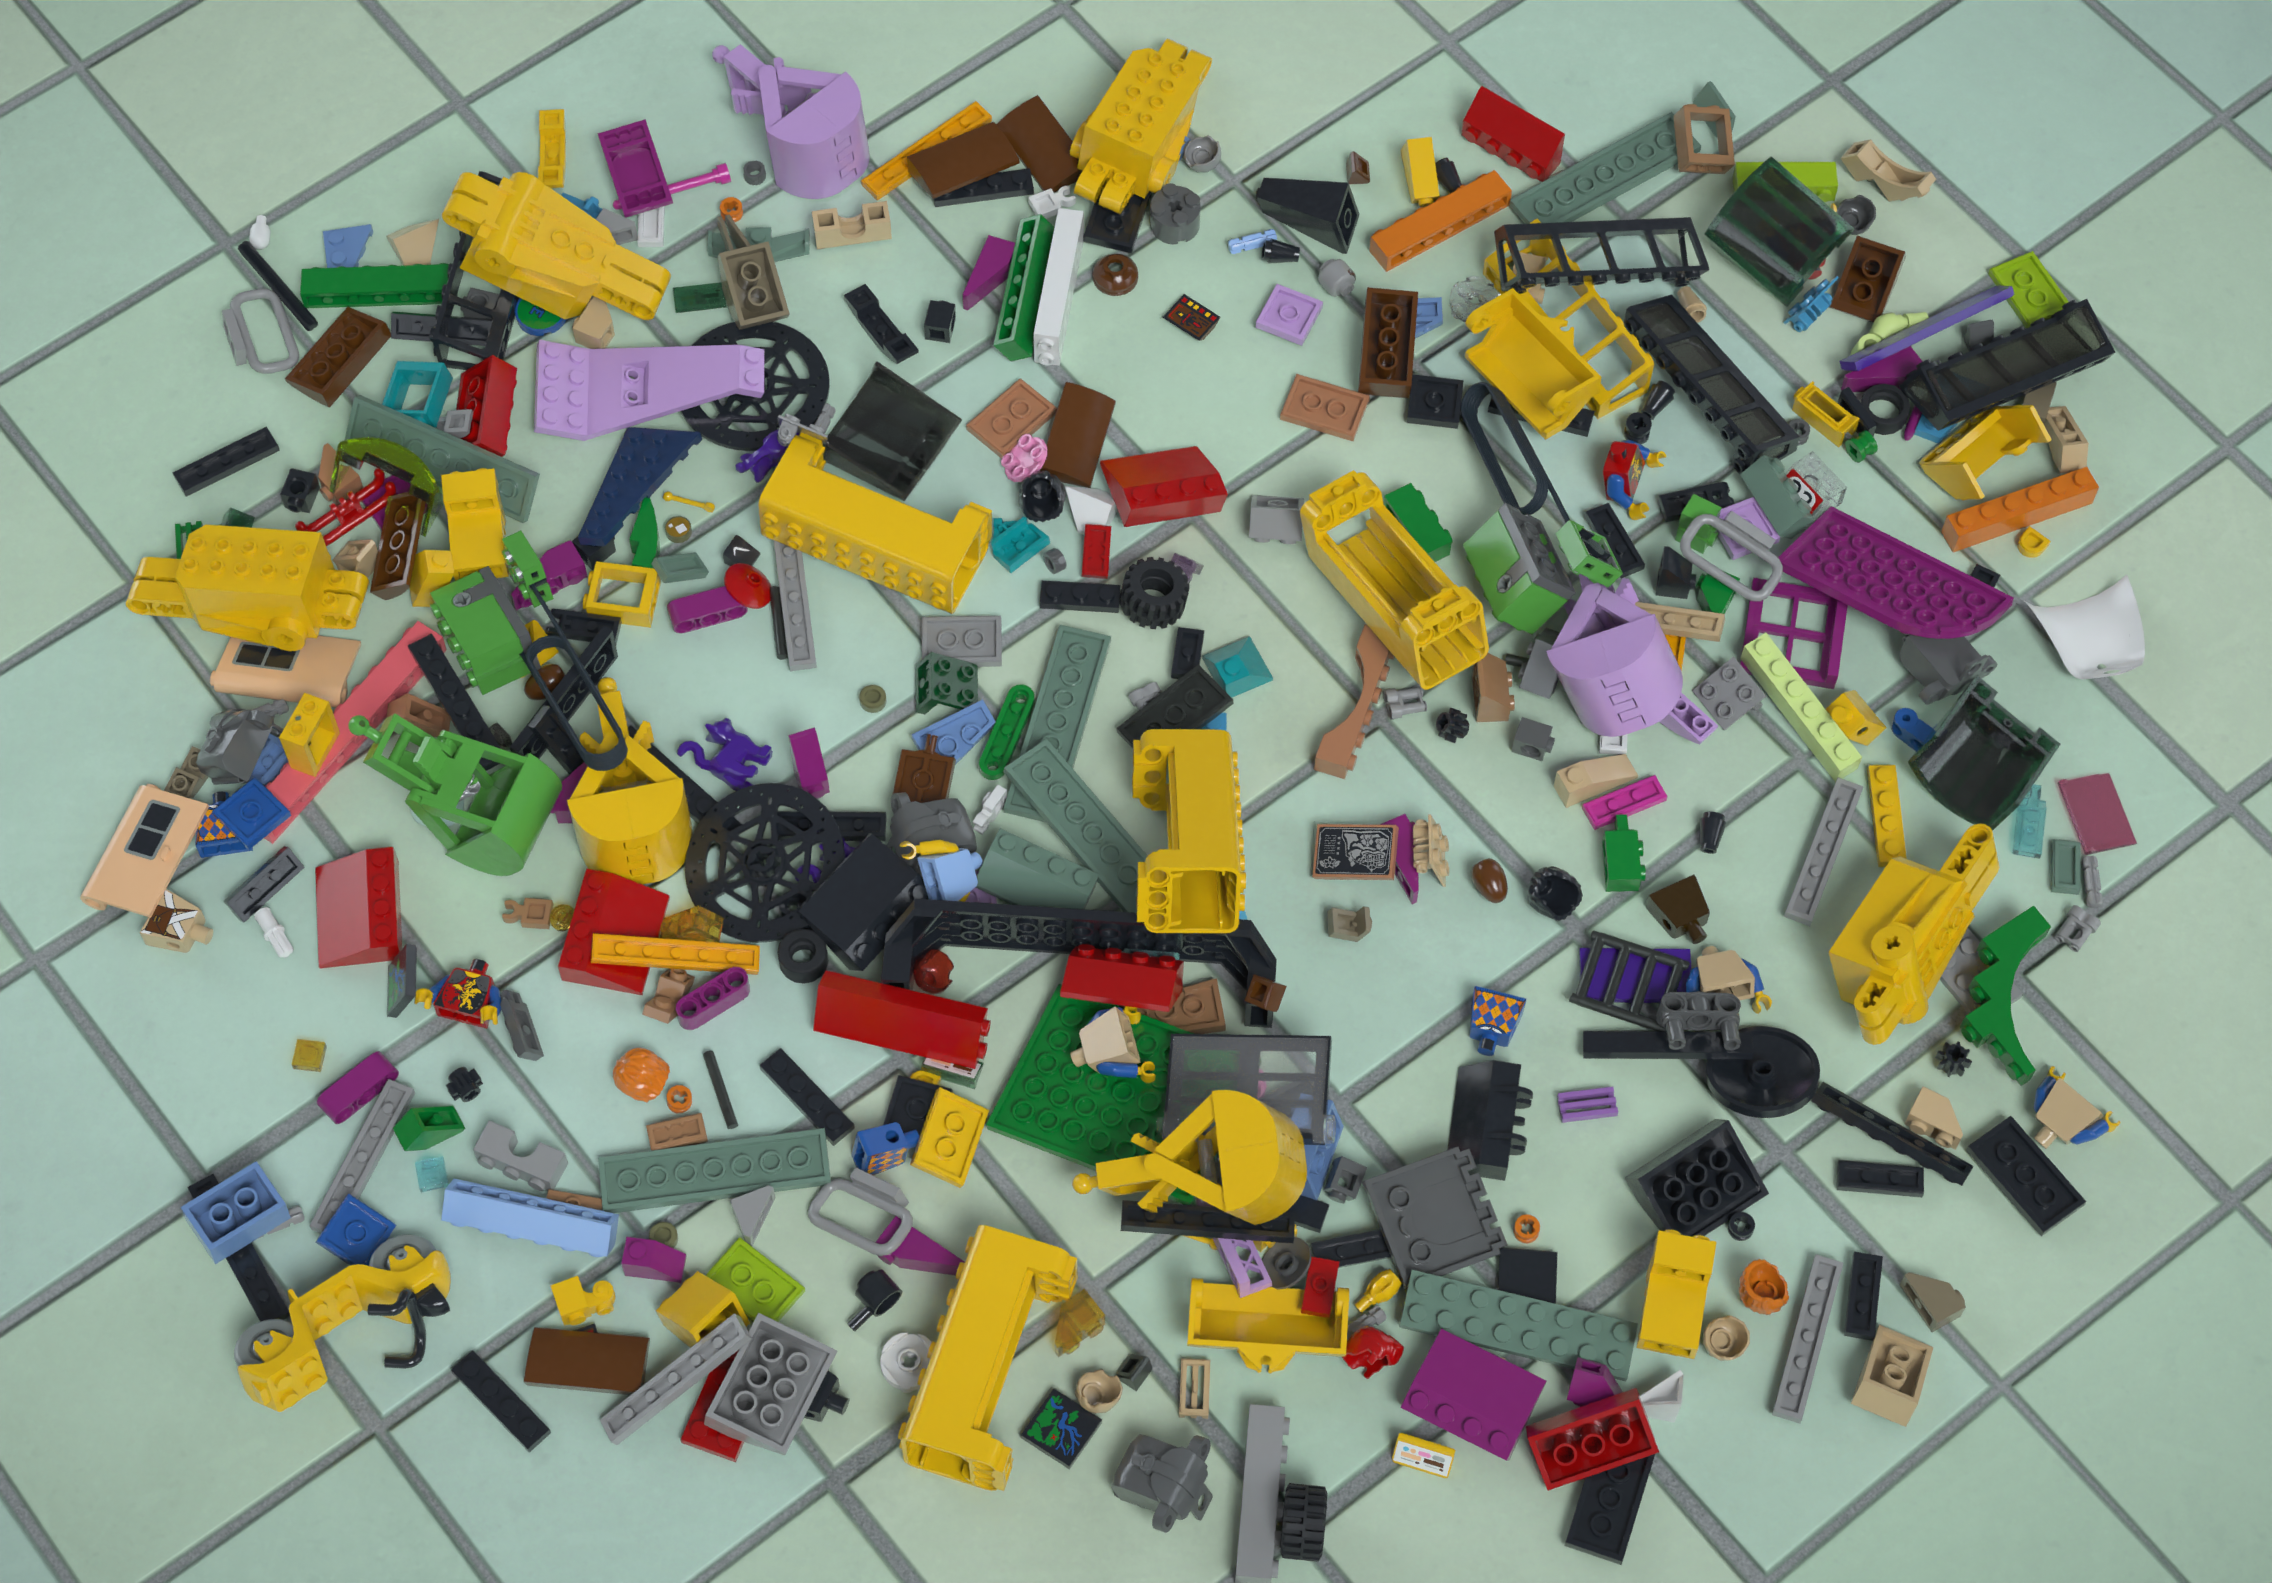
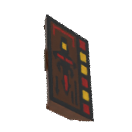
(1192, 317)

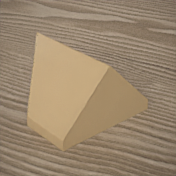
(414, 243)
(357, 557)

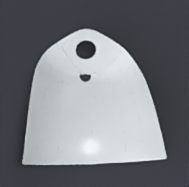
(2097, 632)

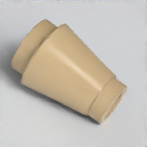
(1692, 303)

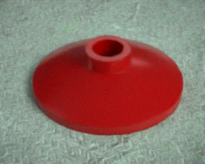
(747, 585)

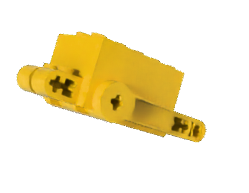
(1139, 126)
(549, 248)
(251, 586)
(1908, 933)

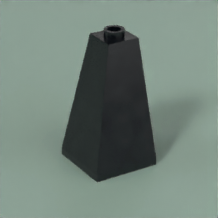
(1312, 207)

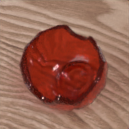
(933, 971)

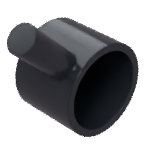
(877, 1294)

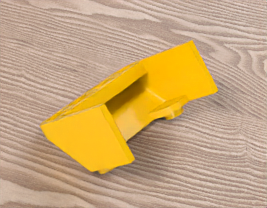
(1979, 445)

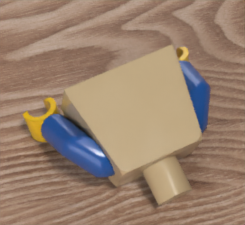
(1727, 974)
(1111, 1046)
(2067, 1114)

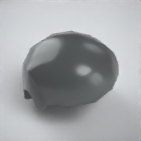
(1858, 213)

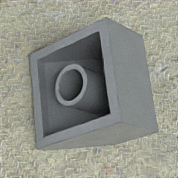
(1276, 519)

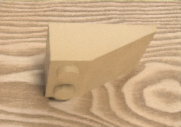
(1892, 1376)

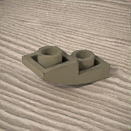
(2041, 400)
(188, 778)

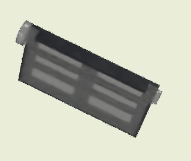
(1275, 1069)

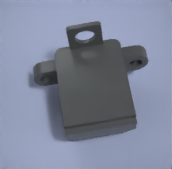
(1943, 665)
(235, 745)
(927, 822)
(1164, 1479)

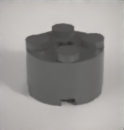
(1175, 214)

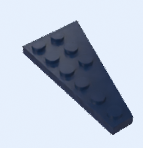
(635, 473)

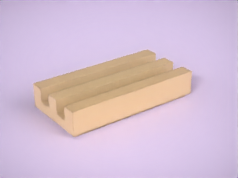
(1194, 1412)

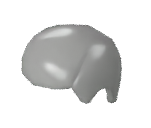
(1202, 154)

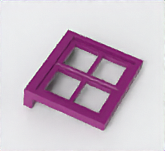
(1831, 639)

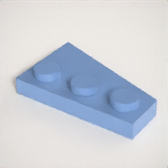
(958, 732)

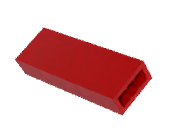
(901, 1019)

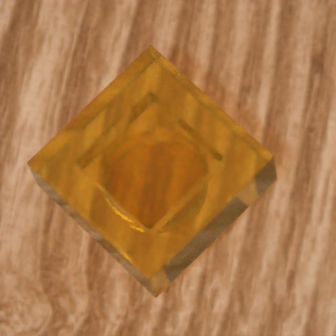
(309, 1055)

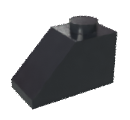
(1674, 575)

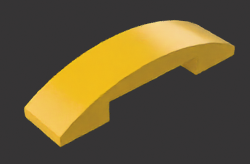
(552, 148)

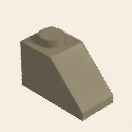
(1933, 1299)

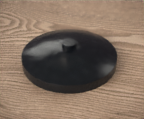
(1771, 1084)

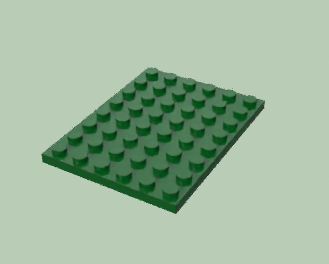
(1076, 1108)

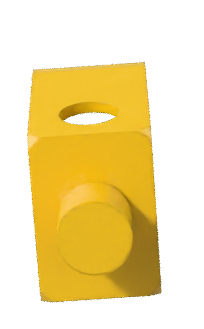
(1852, 715)

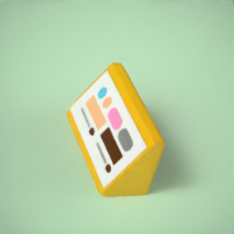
(1423, 1455)

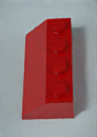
(1513, 135)
(489, 393)
(1122, 978)
(1591, 1439)

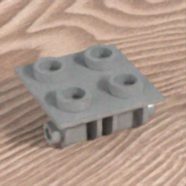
(790, 426)
(1729, 693)

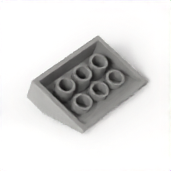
(770, 1386)

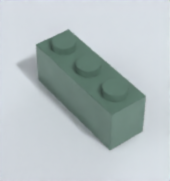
(1777, 496)

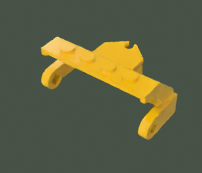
(1531, 362)
(1265, 1324)

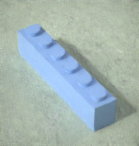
(530, 1218)

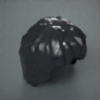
(1042, 496)
(1554, 893)

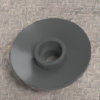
(1287, 1263)

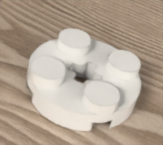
(892, 1360)

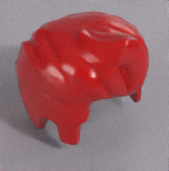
(1372, 1350)

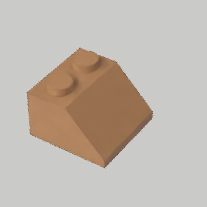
(1491, 690)

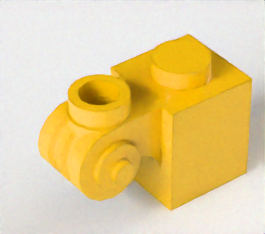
(577, 1305)

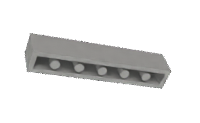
(1260, 1494)

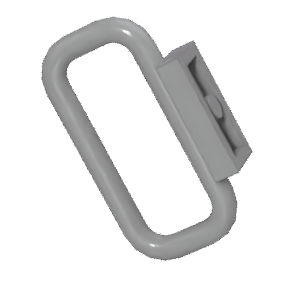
(240, 339)
(1747, 536)
(874, 1192)

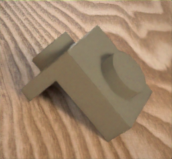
(1349, 924)

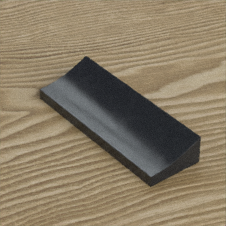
(572, 689)

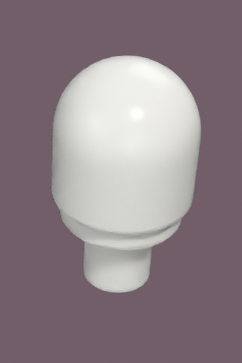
(260, 233)

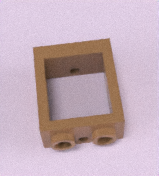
(1698, 162)

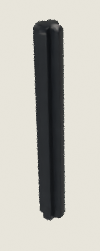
(278, 286)

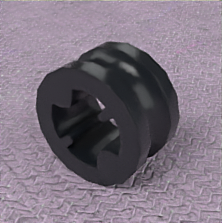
(1750, 1225)

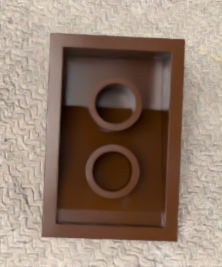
(1868, 279)

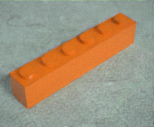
(1440, 220)
(2019, 509)

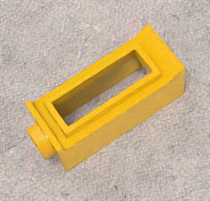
(1824, 414)

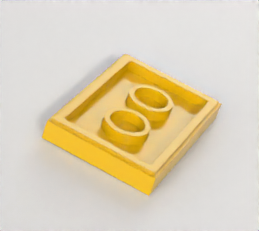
(949, 1137)

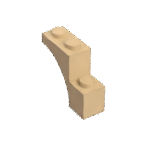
(1895, 181)

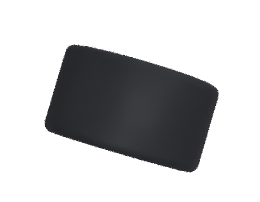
(802, 940)

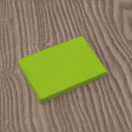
(2033, 287)
(756, 1282)

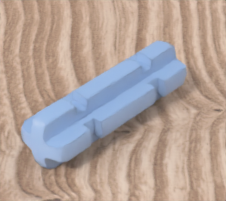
(1250, 241)

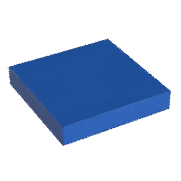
(251, 813)
(355, 1232)

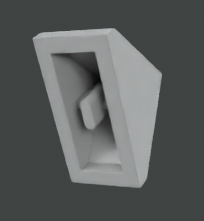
(621, 228)
(752, 1211)

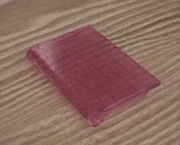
(2096, 813)

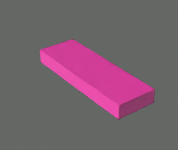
(1624, 801)

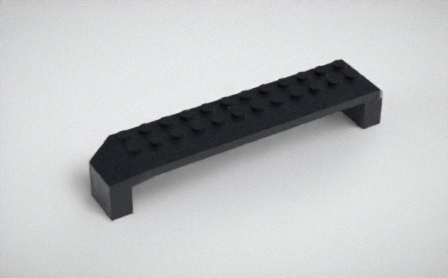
(943, 923)

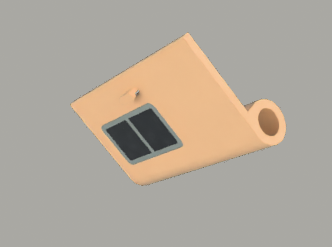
(280, 674)
(144, 851)

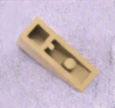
(2068, 443)
(1592, 778)

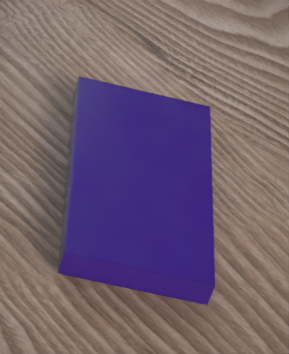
(1632, 975)

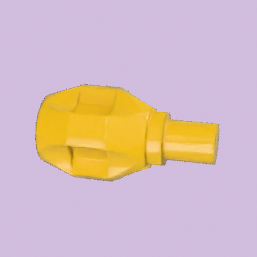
(1379, 1290)

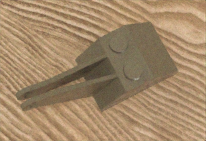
(749, 279)

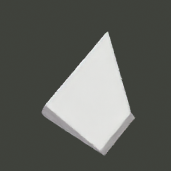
(1091, 507)
(1665, 1398)

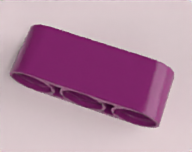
(704, 610)
(707, 1010)
(357, 1087)

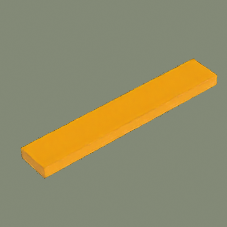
(896, 170)
(674, 953)

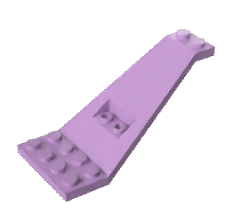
(589, 390)

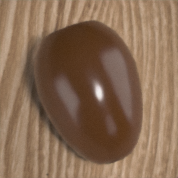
(551, 675)
(1490, 880)

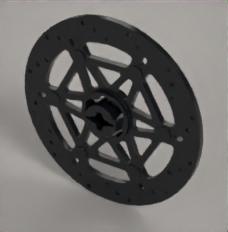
(812, 407)
(757, 851)

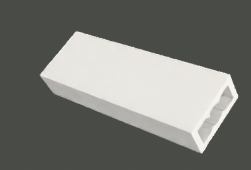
(1058, 287)

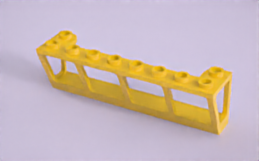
(1642, 362)

